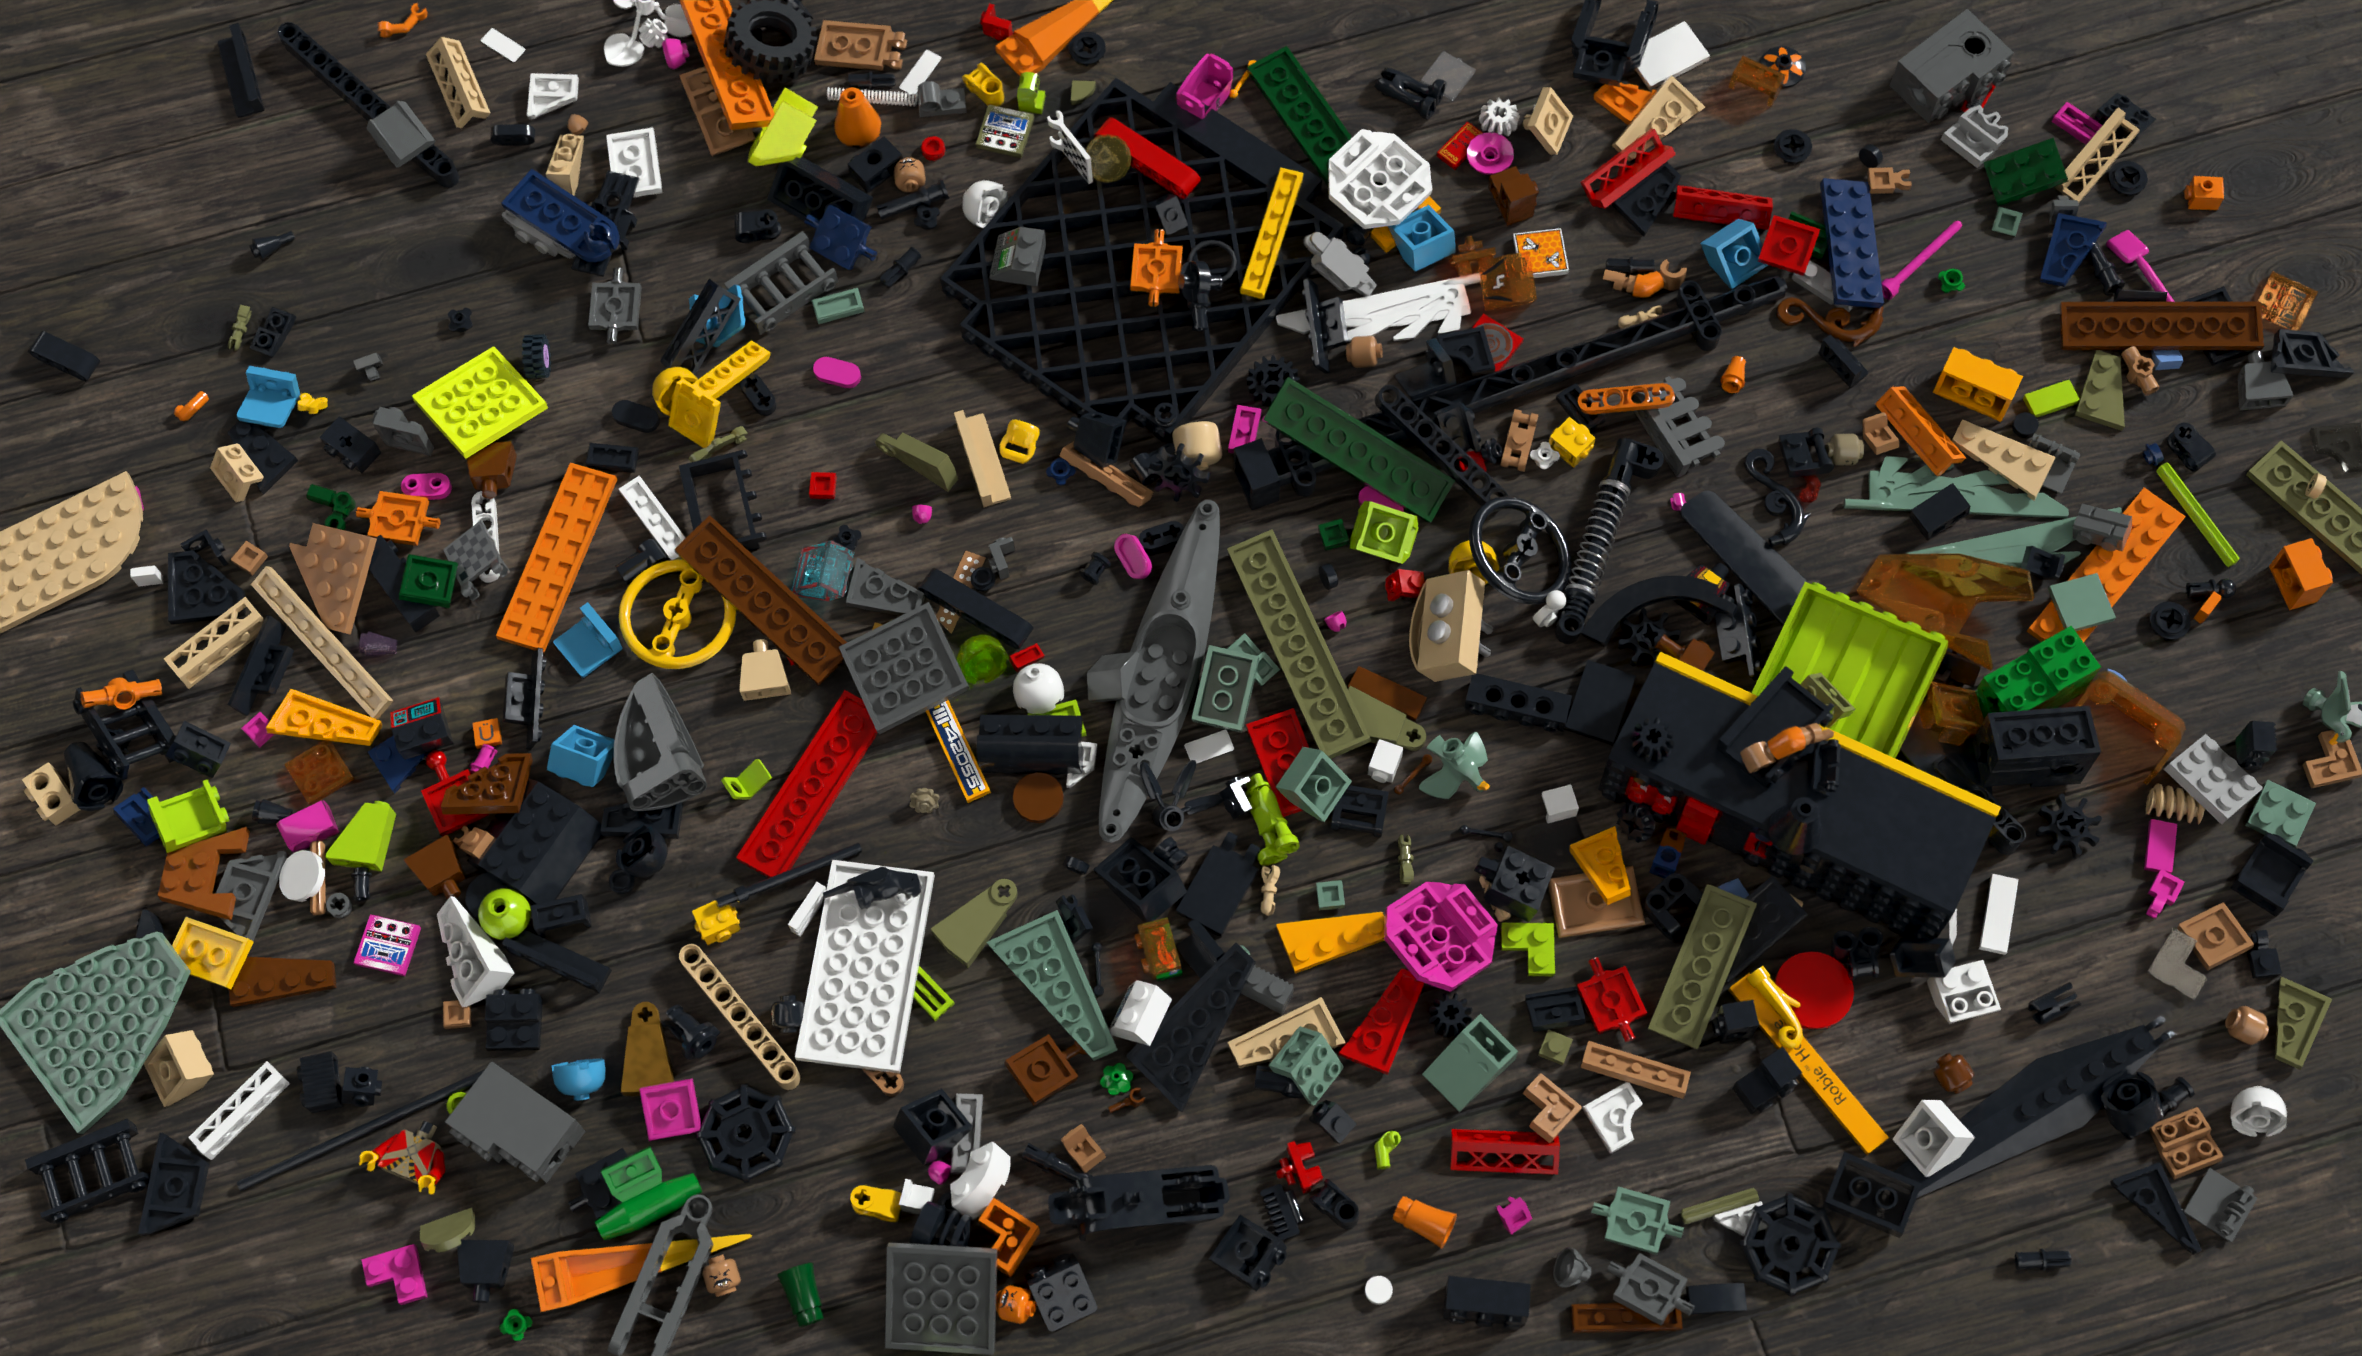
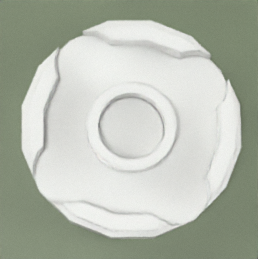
(301, 876)

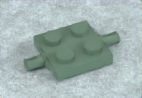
(1637, 1220)

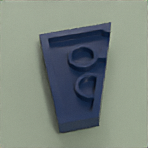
(2069, 246)
(392, 764)

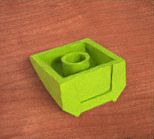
(1384, 532)

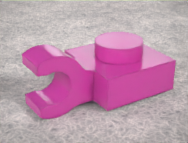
(2165, 890)

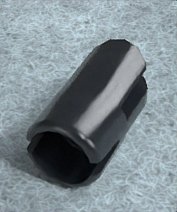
(2048, 1007)

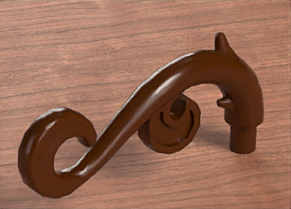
(1827, 325)

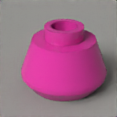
(674, 52)

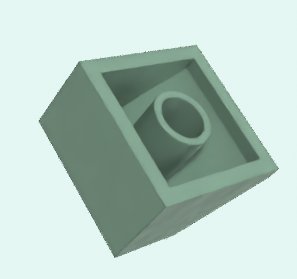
(1314, 783)

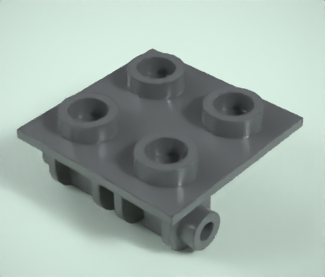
(2063, 465)
(2220, 1204)

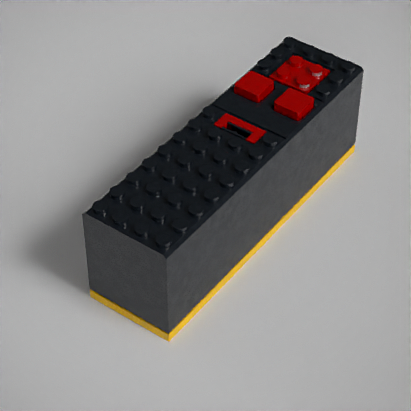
(1890, 833)

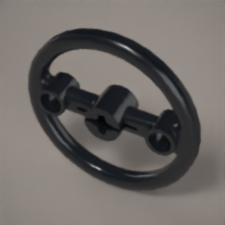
(1519, 549)

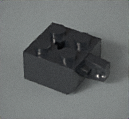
(1515, 882)

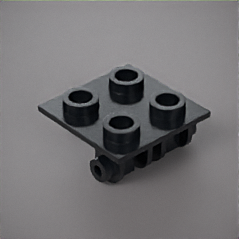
(2135, 115)

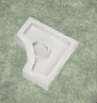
(1612, 1116)

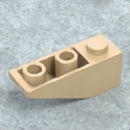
(566, 162)

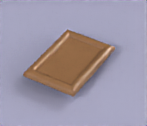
(1582, 910)

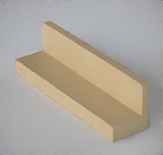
(982, 458)

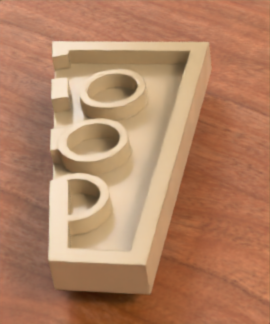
(2015, 461)

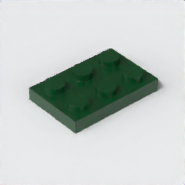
(2026, 171)

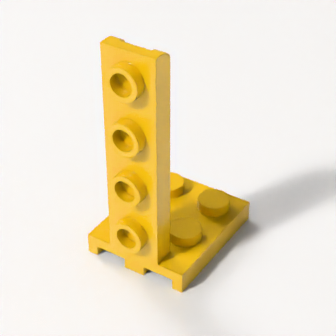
(695, 405)

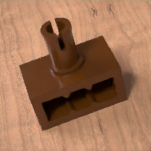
(1695, 653)

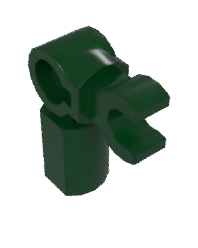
(341, 503)

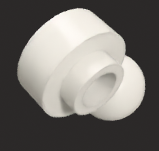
(1547, 614)

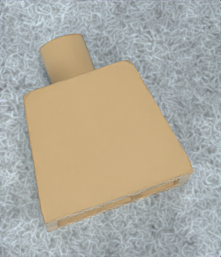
(763, 673)

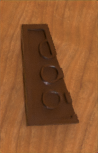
(278, 978)

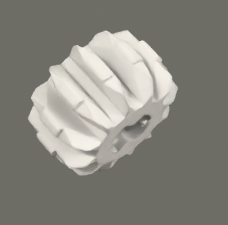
(1499, 117)

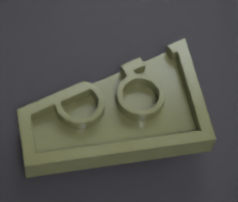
(2298, 1021)

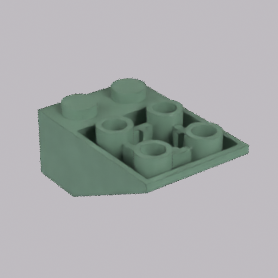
(1470, 1063)

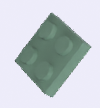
(2280, 813)

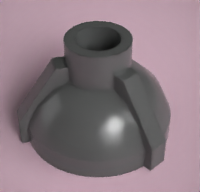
(1570, 1268)

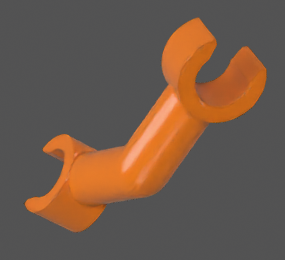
(387, 29)

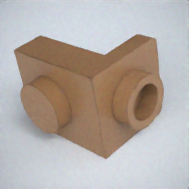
(1878, 434)
(1082, 1148)

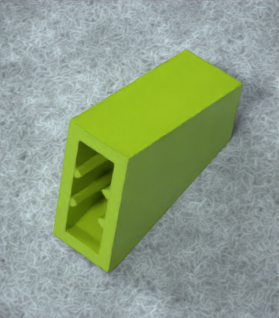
(365, 838)

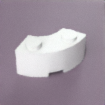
(981, 1180)

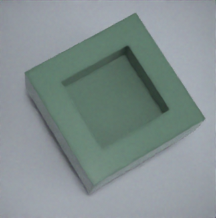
(1330, 895)

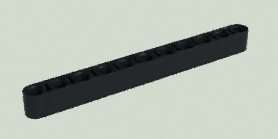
(328, 68)

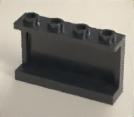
(1777, 708)

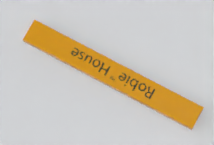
(1815, 1073)

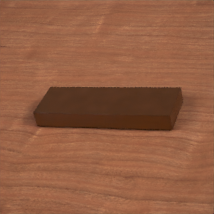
(1388, 692)

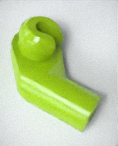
(1384, 1146)

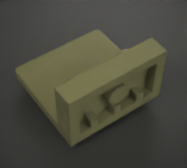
(1827, 693)

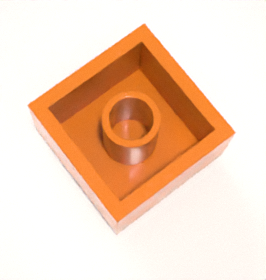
(2301, 573)

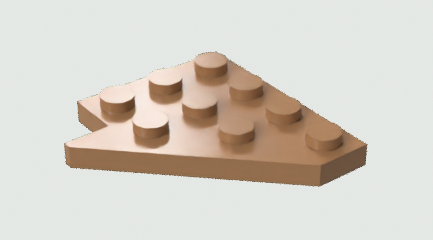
(335, 572)

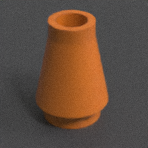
(1734, 376)

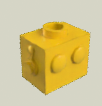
(1572, 441)
(716, 923)

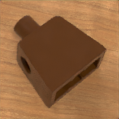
(492, 468)
(438, 867)

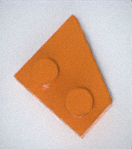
(1623, 101)

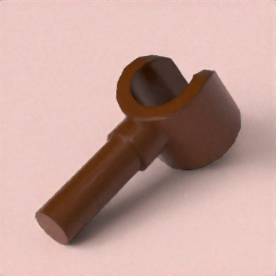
(1128, 1101)

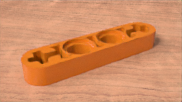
(1626, 402)

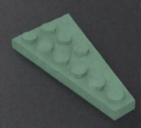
(1050, 968)

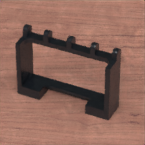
(716, 464)

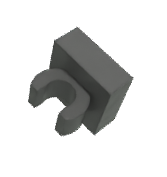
(2063, 206)
(369, 365)

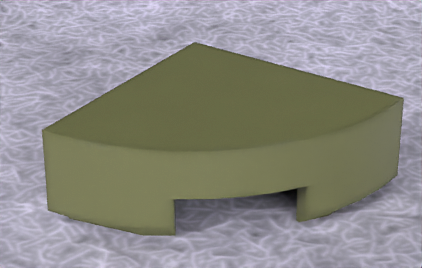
(1081, 90)

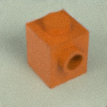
(2204, 193)

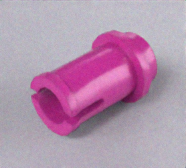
(484, 758)

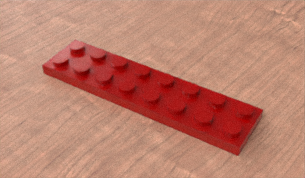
(810, 788)

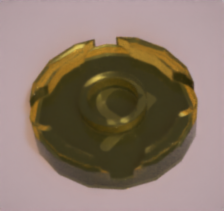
(1109, 157)

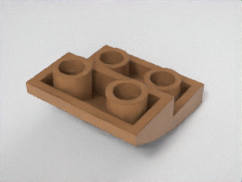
(2185, 1143)

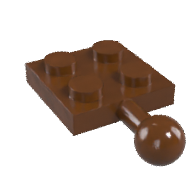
(1043, 1068)

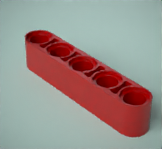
(1153, 160)

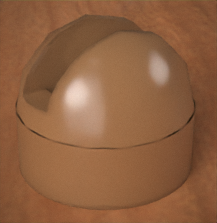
(577, 124)

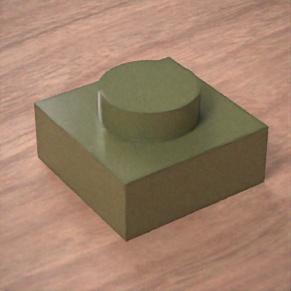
(1555, 1047)

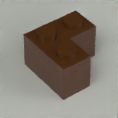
(1514, 195)

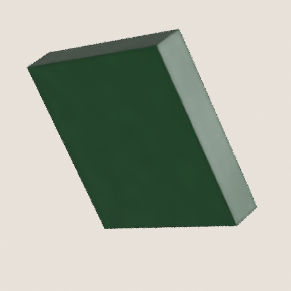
(428, 581)

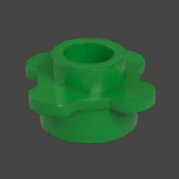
(1951, 274)
(508, 1324)

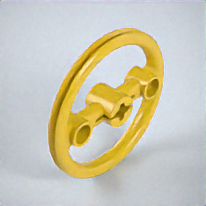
(673, 624)

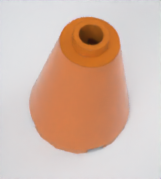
(856, 119)

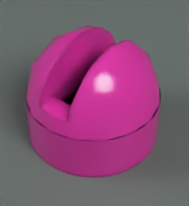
(921, 513)
(1336, 621)
(939, 1171)

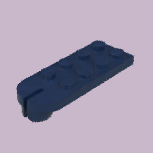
(562, 217)

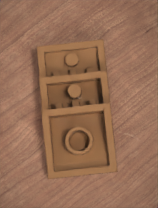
(710, 114)

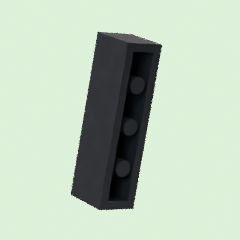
(389, 574)

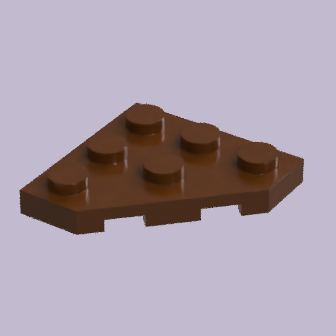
(491, 789)

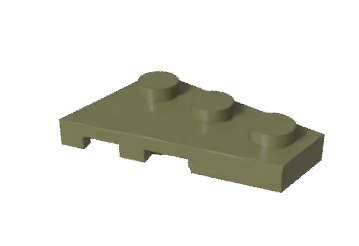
(2102, 392)

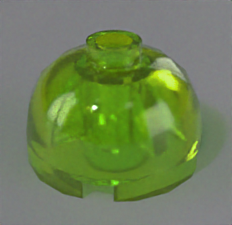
(982, 658)

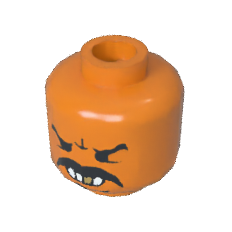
(1015, 1304)

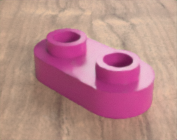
(425, 485)

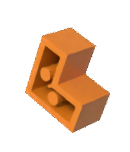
(1013, 1232)

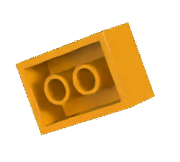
(1977, 384)

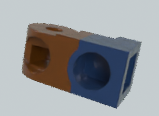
(1668, 853)

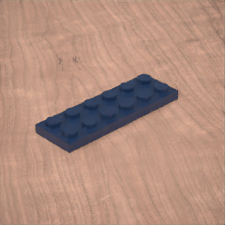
(1851, 243)

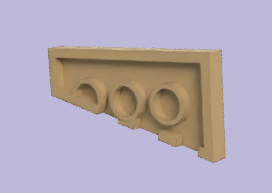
(1663, 112)
(1267, 1040)

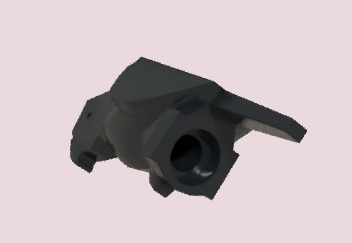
(878, 886)

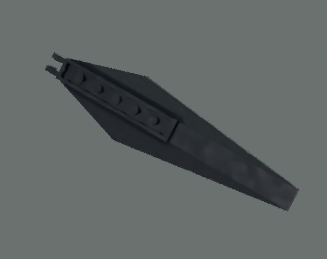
(2043, 1102)

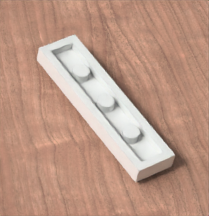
(653, 516)

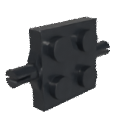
(594, 1187)

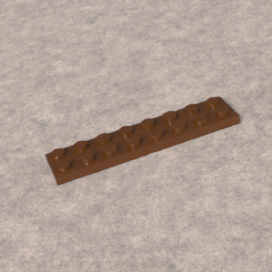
(2161, 325)
(762, 599)

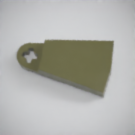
(920, 457)
(1386, 722)
(973, 924)

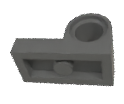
(940, 102)

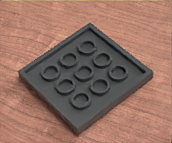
(904, 668)
(941, 1298)

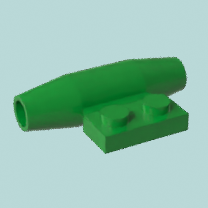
(643, 1194)

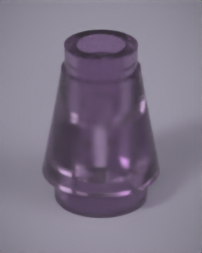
(377, 644)

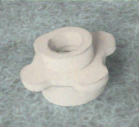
(1544, 462)

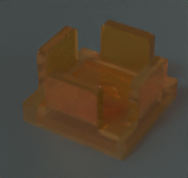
(1954, 709)

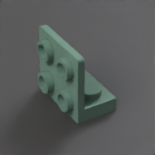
(1308, 1062)

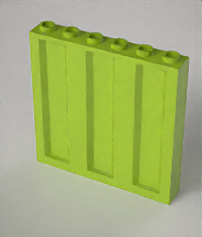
(1866, 656)

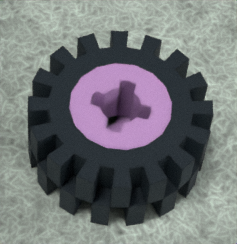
(536, 356)

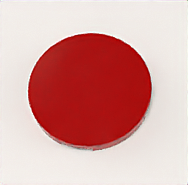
(1819, 986)

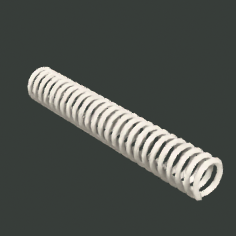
(879, 99)

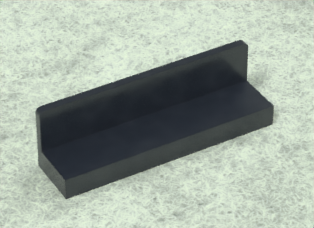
(240, 73)

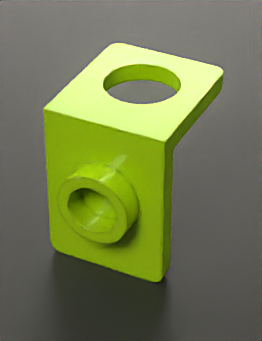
(748, 782)

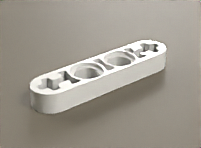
(491, 515)

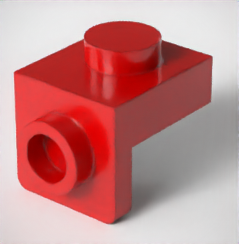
(995, 27)
(1404, 583)

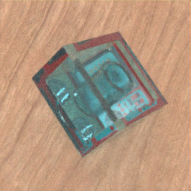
(823, 571)

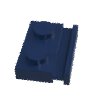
(136, 816)

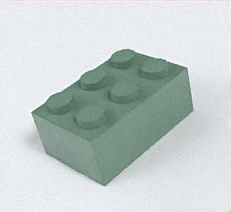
(1225, 689)

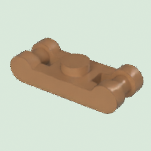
(1519, 440)

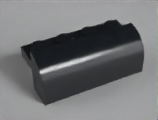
(1030, 744)

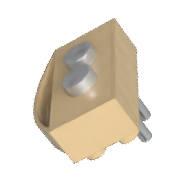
(1448, 626)

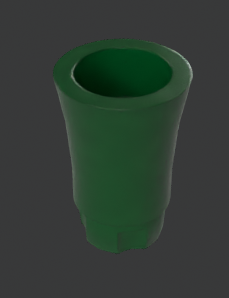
(802, 1293)

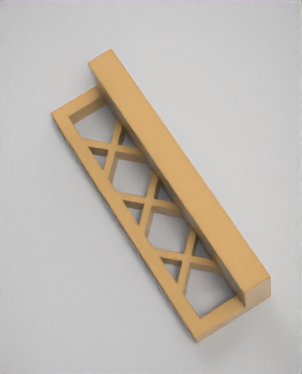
(460, 76)
(2092, 148)
(219, 647)

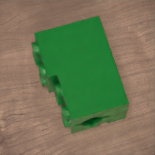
(2040, 678)

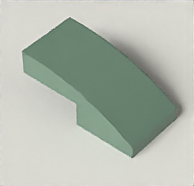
(1266, 666)

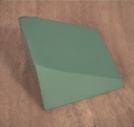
(2006, 221)

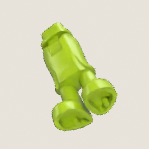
(1270, 821)

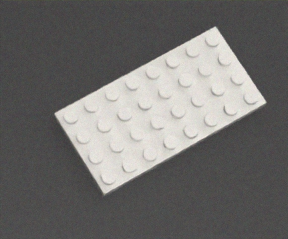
(863, 975)

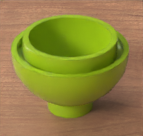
(511, 920)

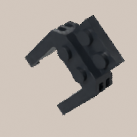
(1607, 59)

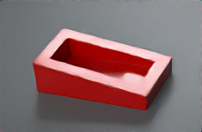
(1026, 657)

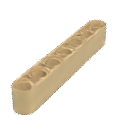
(744, 1027)

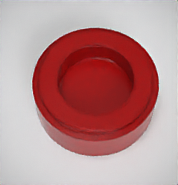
(933, 148)

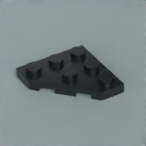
(198, 590)

